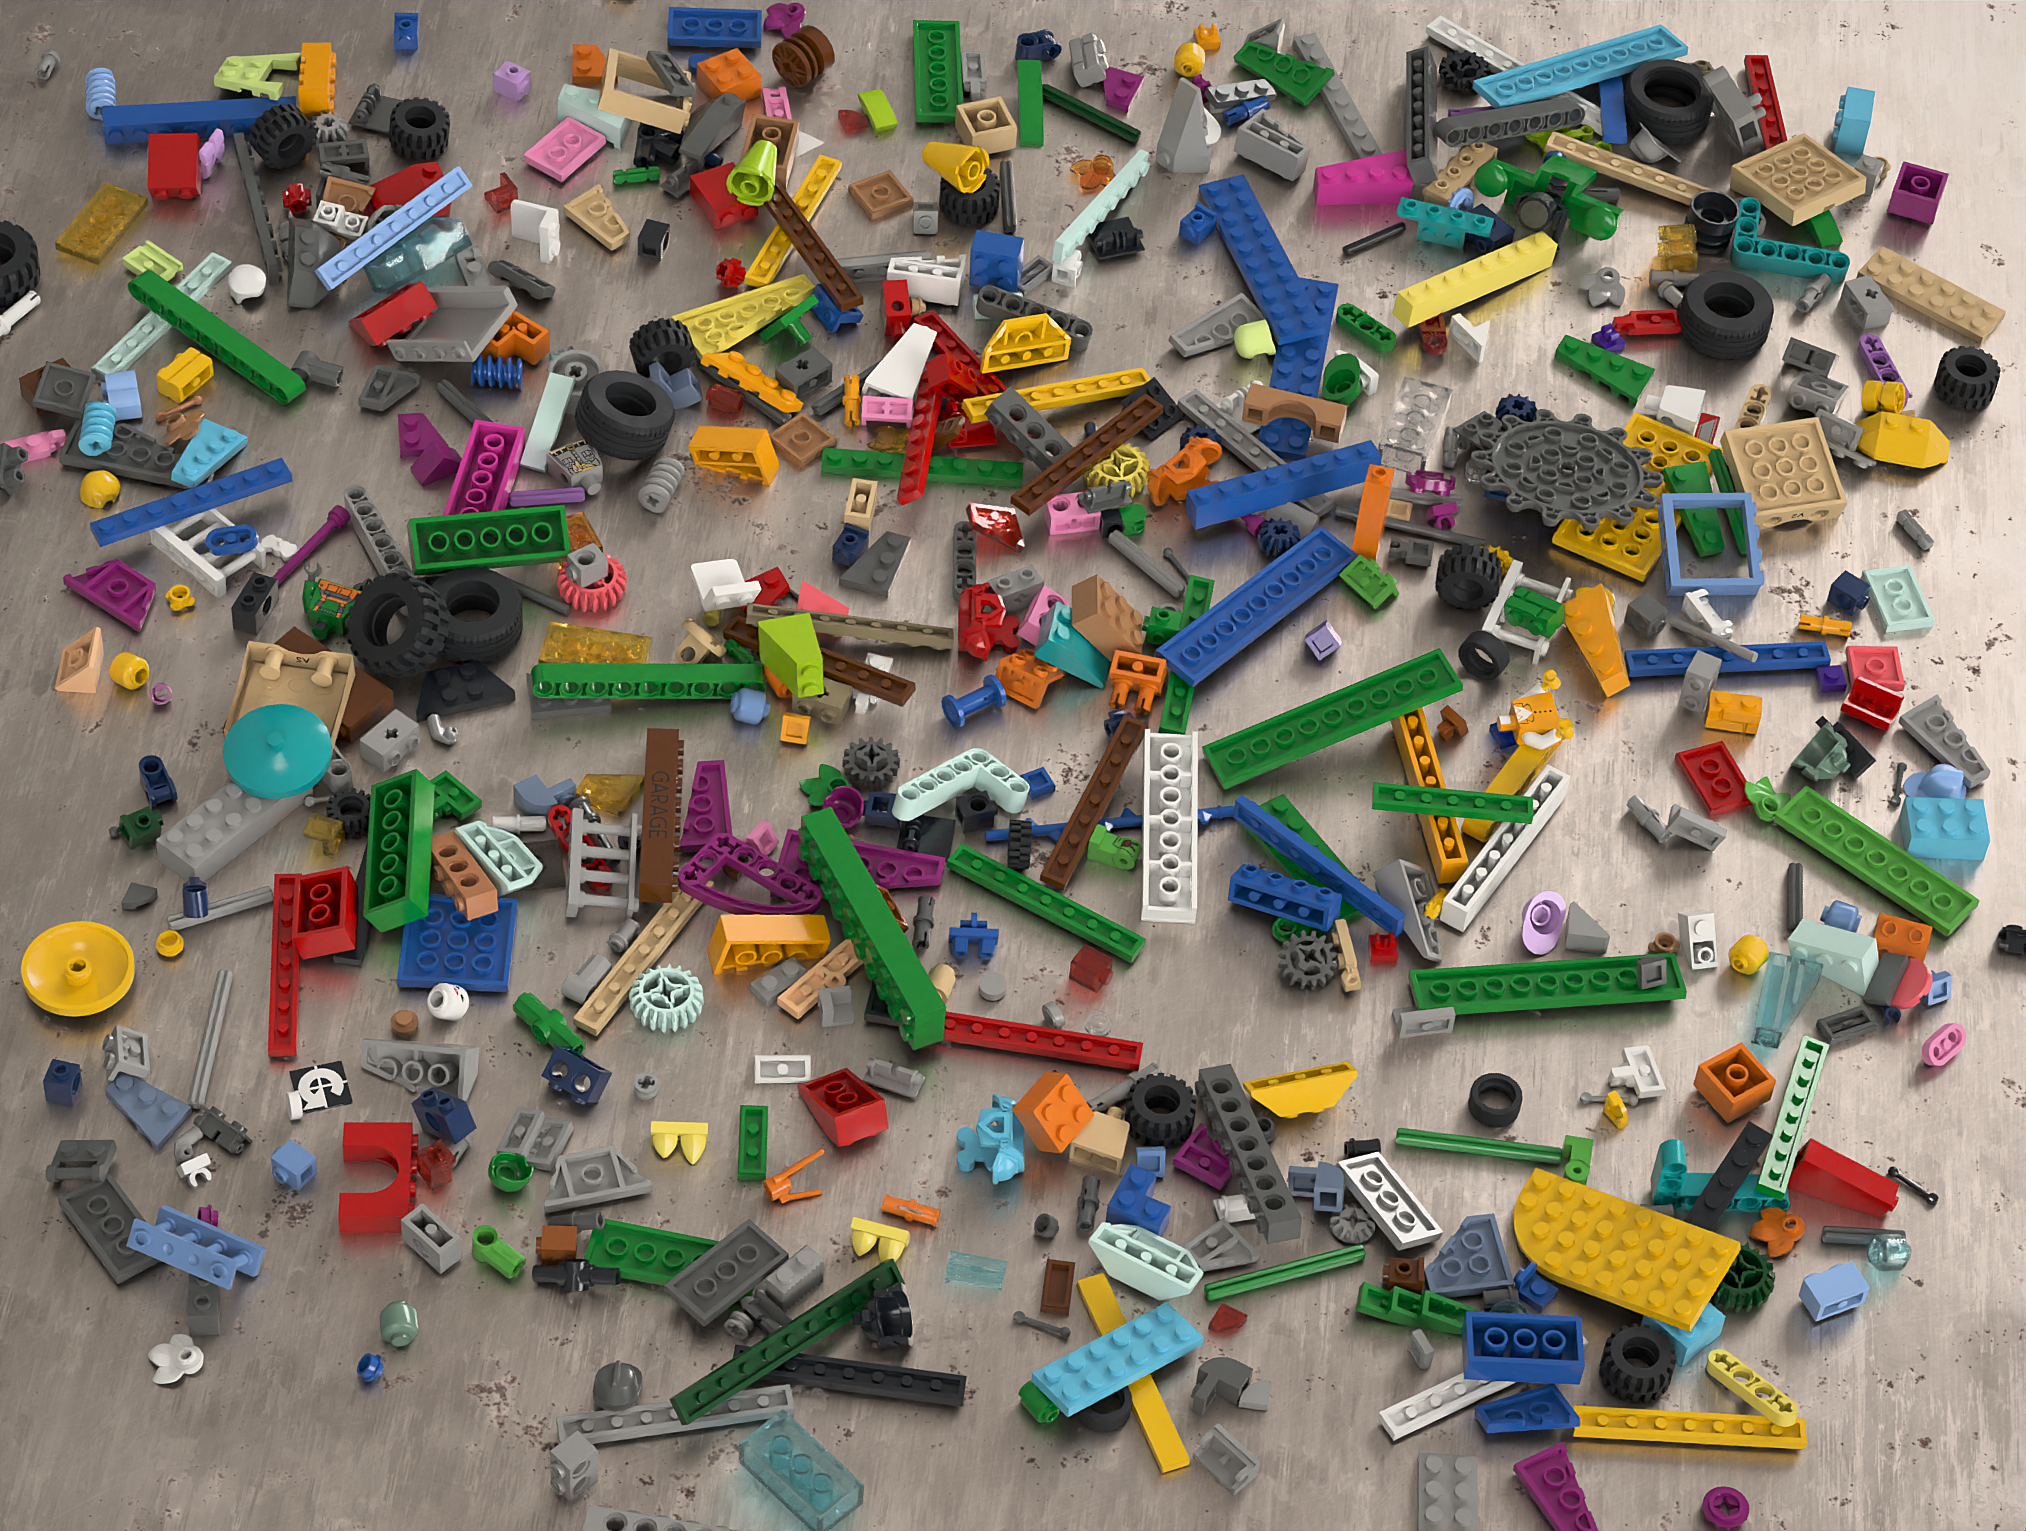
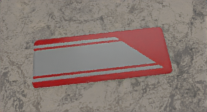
(1707, 427)

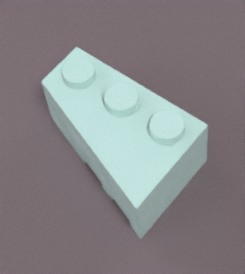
(582, 106)
(1845, 955)

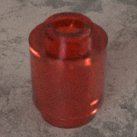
(725, 398)

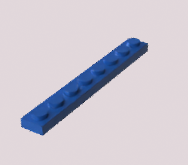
(190, 502)
(1770, 657)
(1318, 865)

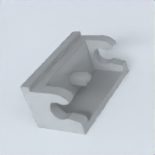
(1226, 1459)

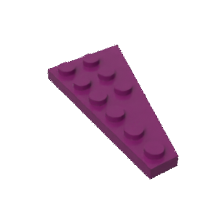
(886, 865)

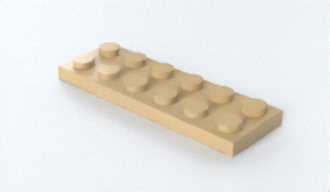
(1932, 295)

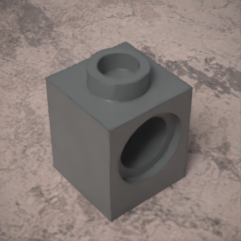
(1646, 615)

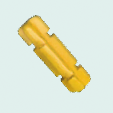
(1434, 906)

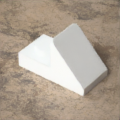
(1470, 338)

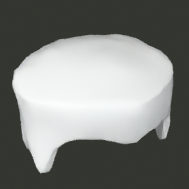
(246, 282)

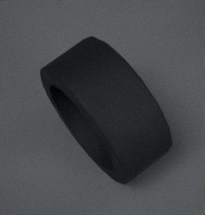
(1475, 663)
(1488, 1115)
(1108, 1422)

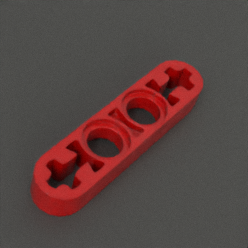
(561, 834)

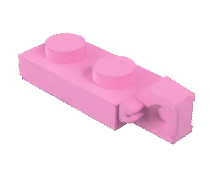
(40, 444)

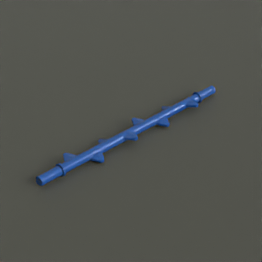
(1126, 819)

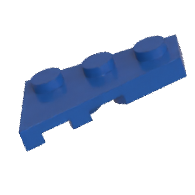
(1528, 1410)

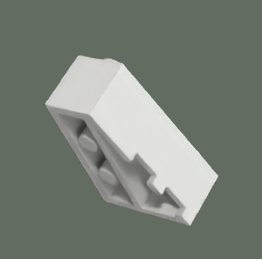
(930, 279)

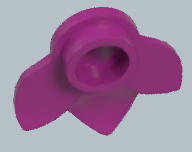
(785, 18)

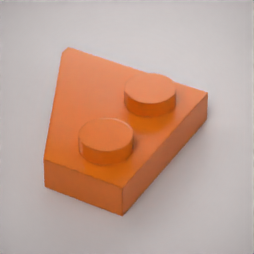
(588, 64)

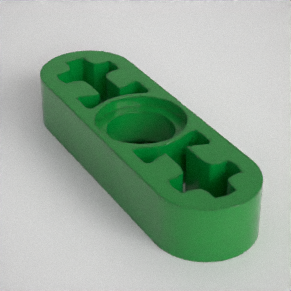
(1378, 337)

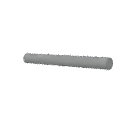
(1714, 639)

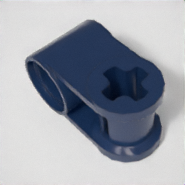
(1035, 46)
(156, 781)

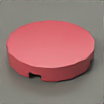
(1914, 984)

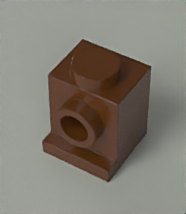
(1404, 1274)

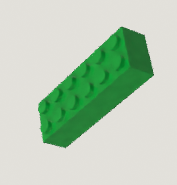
(488, 539)
(399, 850)

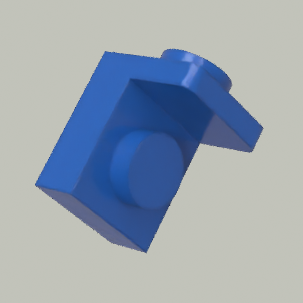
(1534, 1289)

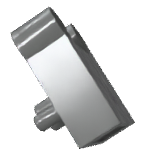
(1735, 110)

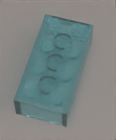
(801, 1473)

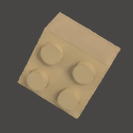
(986, 125)

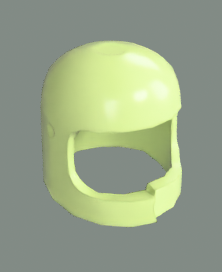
(1254, 339)

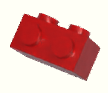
(951, 378)

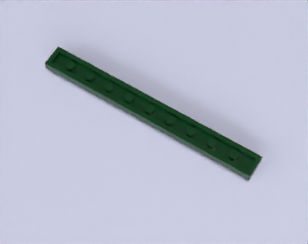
(782, 1344)

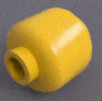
(1189, 59)
(129, 670)
(1749, 953)

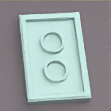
(1898, 599)

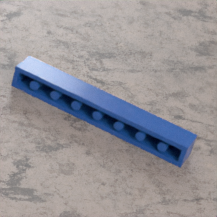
(232, 116)
(1280, 484)

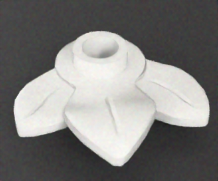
(175, 1359)

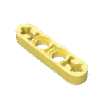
(1777, 1408)

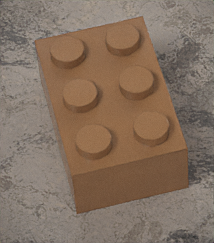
(780, 132)
(1105, 618)

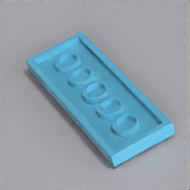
(1117, 1359)

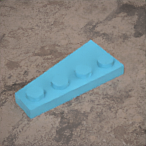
(207, 453)

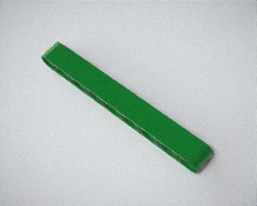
(216, 337)
(644, 680)

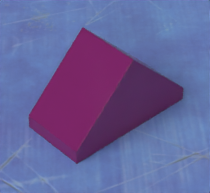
(436, 463)

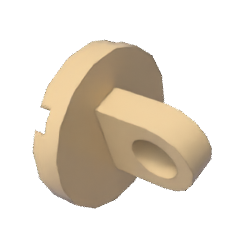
(700, 641)

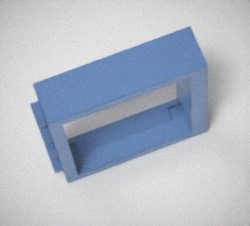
(1714, 586)

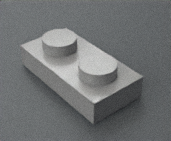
(777, 981)

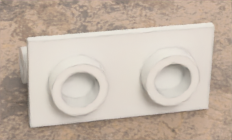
(1233, 1208)

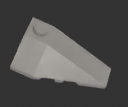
(1182, 139)
(1410, 890)
(423, 1064)

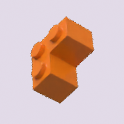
(520, 338)

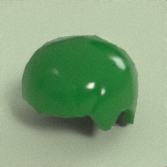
(509, 1171)

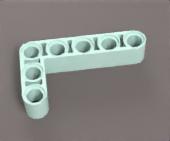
(967, 770)

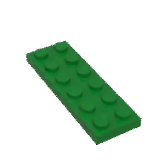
(937, 70)
(1291, 818)
(645, 1252)

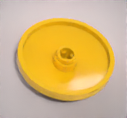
(78, 968)

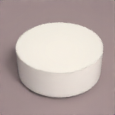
(294, 1105)

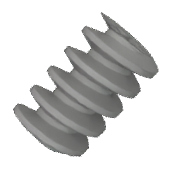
(661, 484)

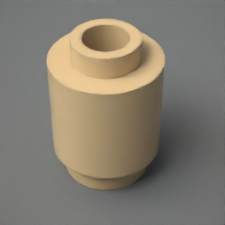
(943, 979)

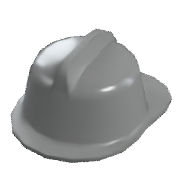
(1649, 148)

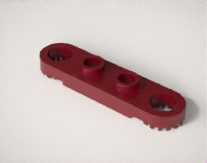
(1433, 331)

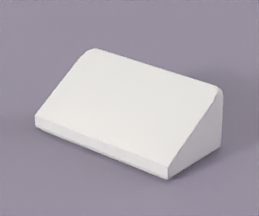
(782, 1068)

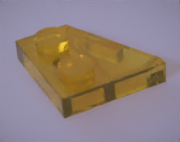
(611, 791)

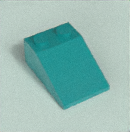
(1068, 649)

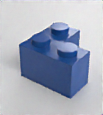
(1134, 1202)

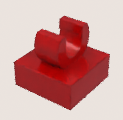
(1382, 948)

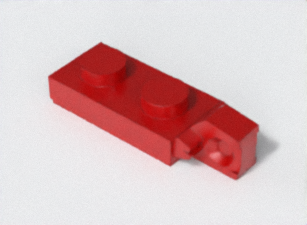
(1648, 322)

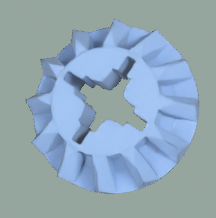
(1462, 197)

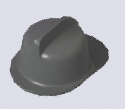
(617, 1386)

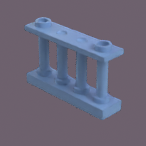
(196, 1247)

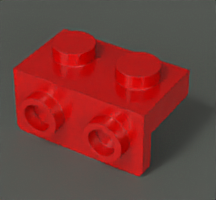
(1872, 703)

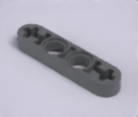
(963, 561)

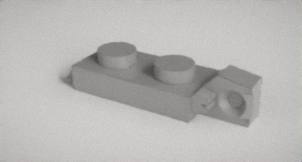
(973, 73)

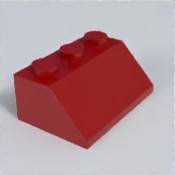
(394, 314)

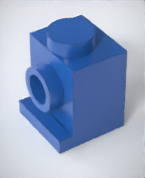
(406, 31)
(1198, 224)

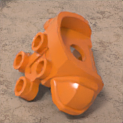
(1190, 475)

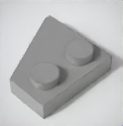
(1221, 1248)

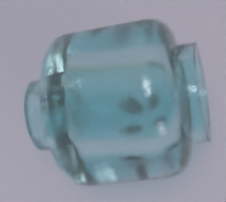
(1889, 1252)

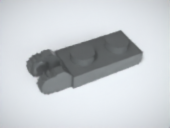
(521, 279)

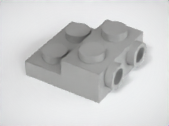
(1816, 391)

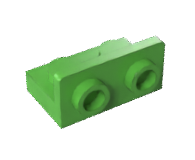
(1368, 581)

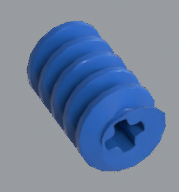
(497, 372)

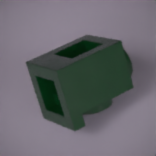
(139, 834)

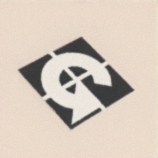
(321, 1086)

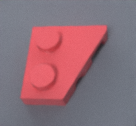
(816, 600)

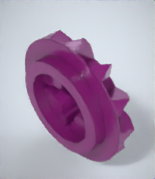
(1733, 1500)

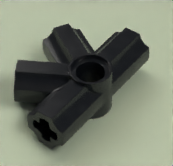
(656, 141)

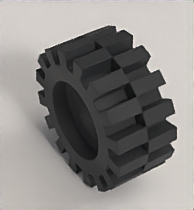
(350, 801)
(1019, 844)

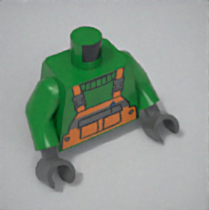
(327, 603)

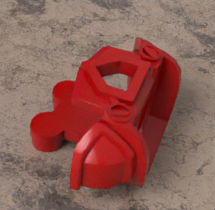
(982, 630)

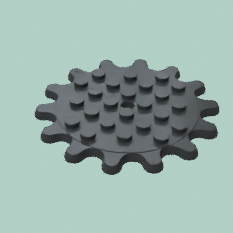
(1567, 469)

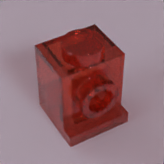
(435, 1164)

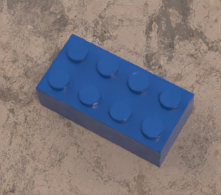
(1522, 1348)

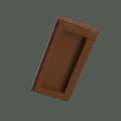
(1057, 1287)

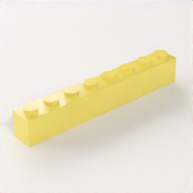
(1474, 279)

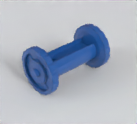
(990, 693)

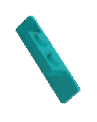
(1443, 224)

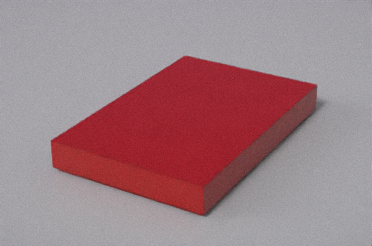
(1714, 778)

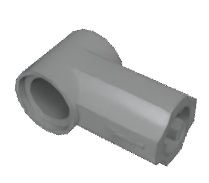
(587, 979)

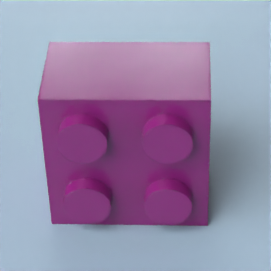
(1917, 192)

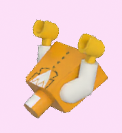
(1535, 716)

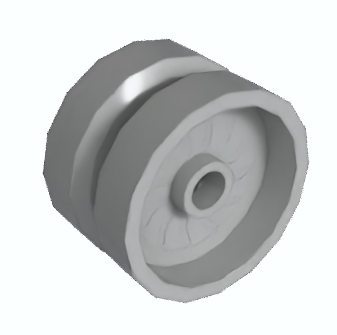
(577, 365)

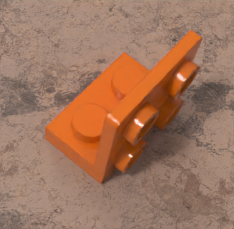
(1026, 677)
(1901, 937)

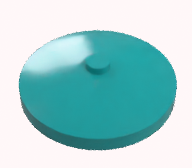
(277, 751)

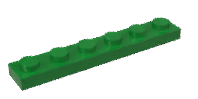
(1452, 803)

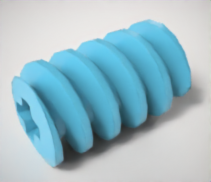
(97, 428)

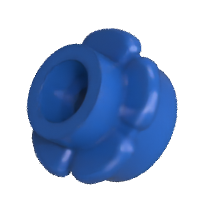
(370, 1367)

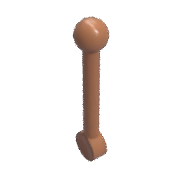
(160, 416)

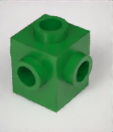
(1161, 625)

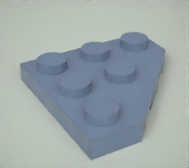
(1470, 1261)

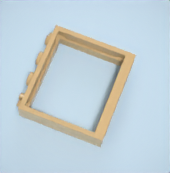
(635, 107)

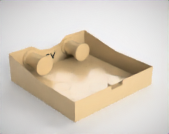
(1797, 179)
(1785, 471)
(308, 681)

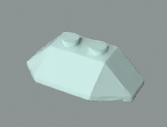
(500, 856)
(1145, 1260)

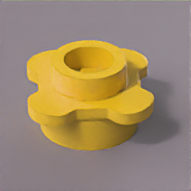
(179, 597)

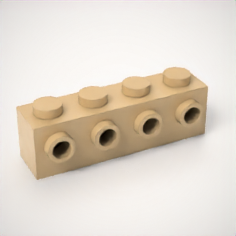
(1458, 173)

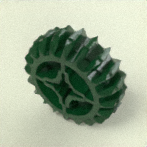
(1746, 1282)

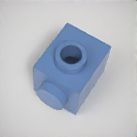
(293, 1165)

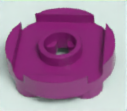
(1430, 481)

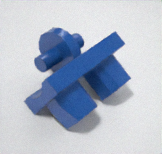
(973, 933)

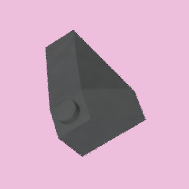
(712, 125)

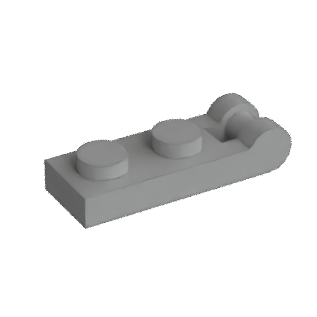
(473, 272)

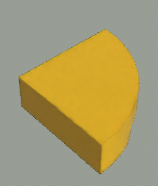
(1616, 1110)

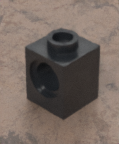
(653, 239)
(975, 811)

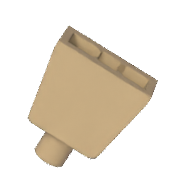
(1102, 1141)

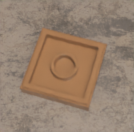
(881, 195)
(801, 440)

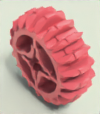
(596, 594)

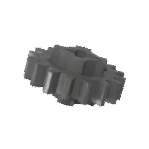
(883, 767)
(1318, 967)

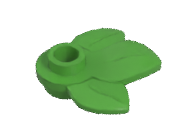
(1764, 798)

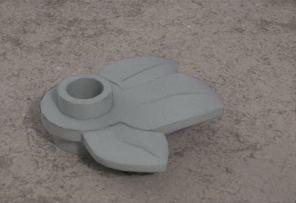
(1602, 289)

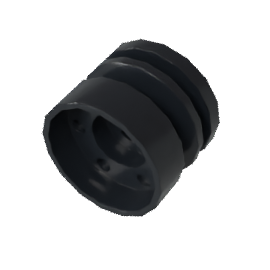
(1714, 220)

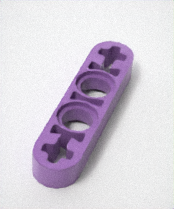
(1879, 353)

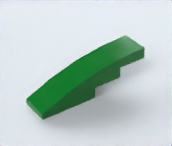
(1030, 102)
(1824, 230)
(1406, 1308)

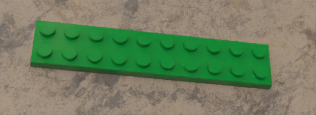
(1332, 718)
(1541, 985)

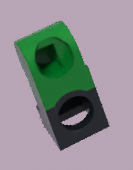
(1126, 520)

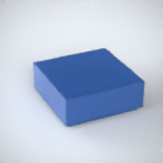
(1039, 782)

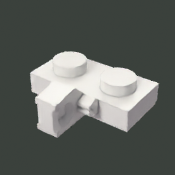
(1638, 1072)

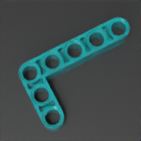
(1777, 261)
(1675, 1186)

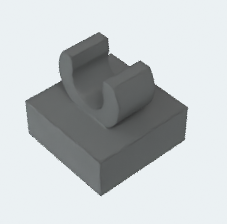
(1651, 971)

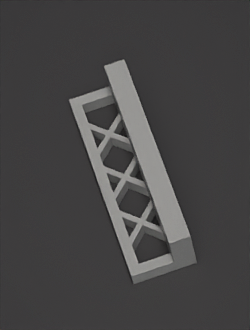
(874, 266)

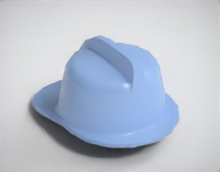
(1939, 782)

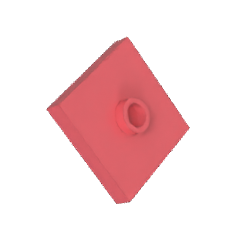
(1876, 664)

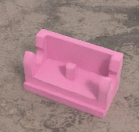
(887, 410)

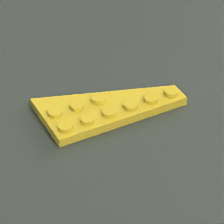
(733, 319)

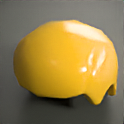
(99, 488)

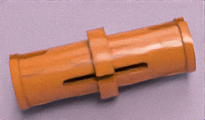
(892, 1204)

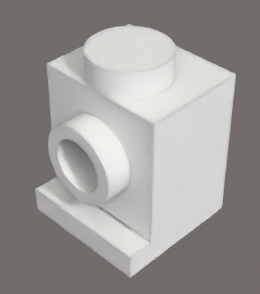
(1068, 270)

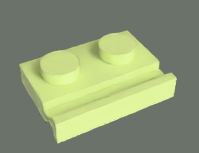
(154, 259)

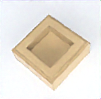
(1399, 509)

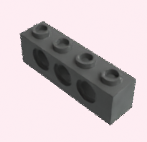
(1028, 422)

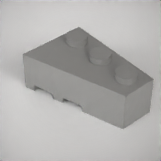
(1271, 146)

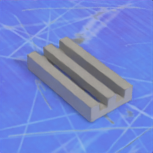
(1036, 276)

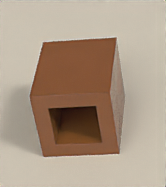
(557, 1244)

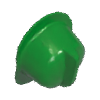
(1342, 379)

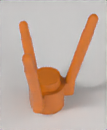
(779, 1185)

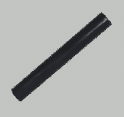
(1374, 238)

